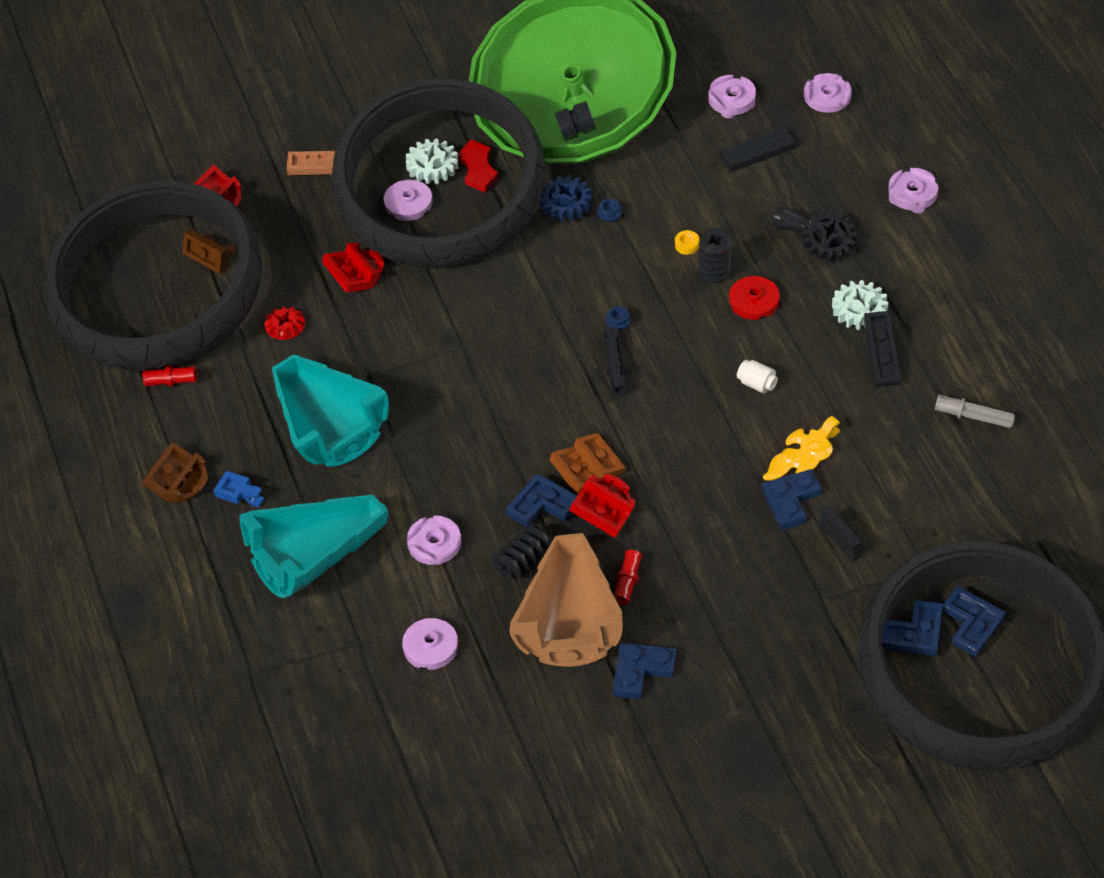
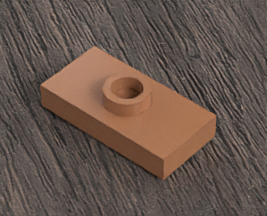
(310, 162)

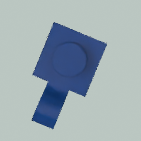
(237, 487)

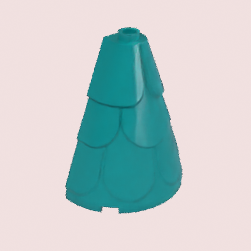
(328, 411)
(306, 539)

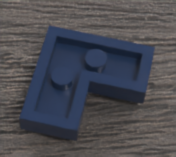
(786, 494)
(538, 496)
(978, 618)
(915, 637)
(636, 662)

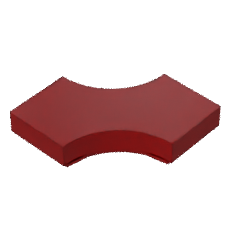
(480, 173)

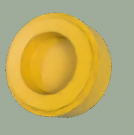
(687, 242)

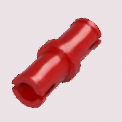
(169, 376)
(627, 577)

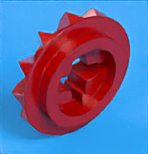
(288, 329)

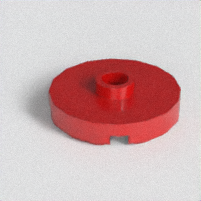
(754, 297)

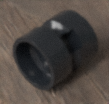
(575, 121)

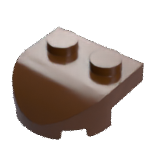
(177, 475)

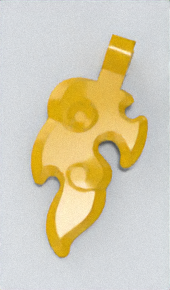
(813, 449)

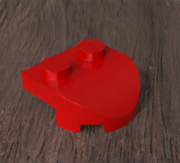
(220, 183)
(355, 267)
(604, 503)

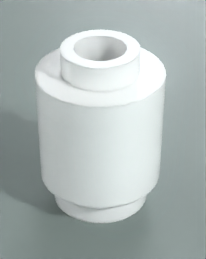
(757, 376)

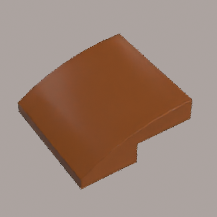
(586, 458)

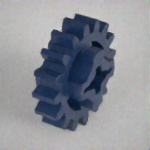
(565, 198)

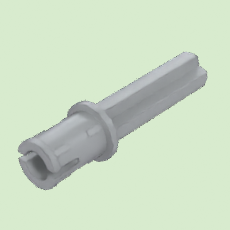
(974, 411)

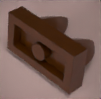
(206, 251)

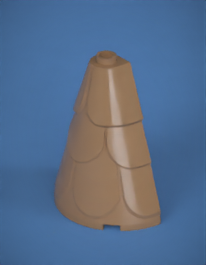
(568, 607)

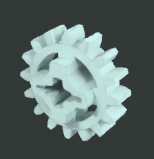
(432, 161)
(855, 301)

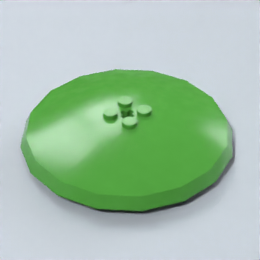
(575, 52)

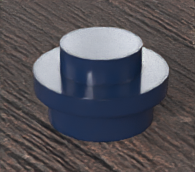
(609, 210)
(618, 318)

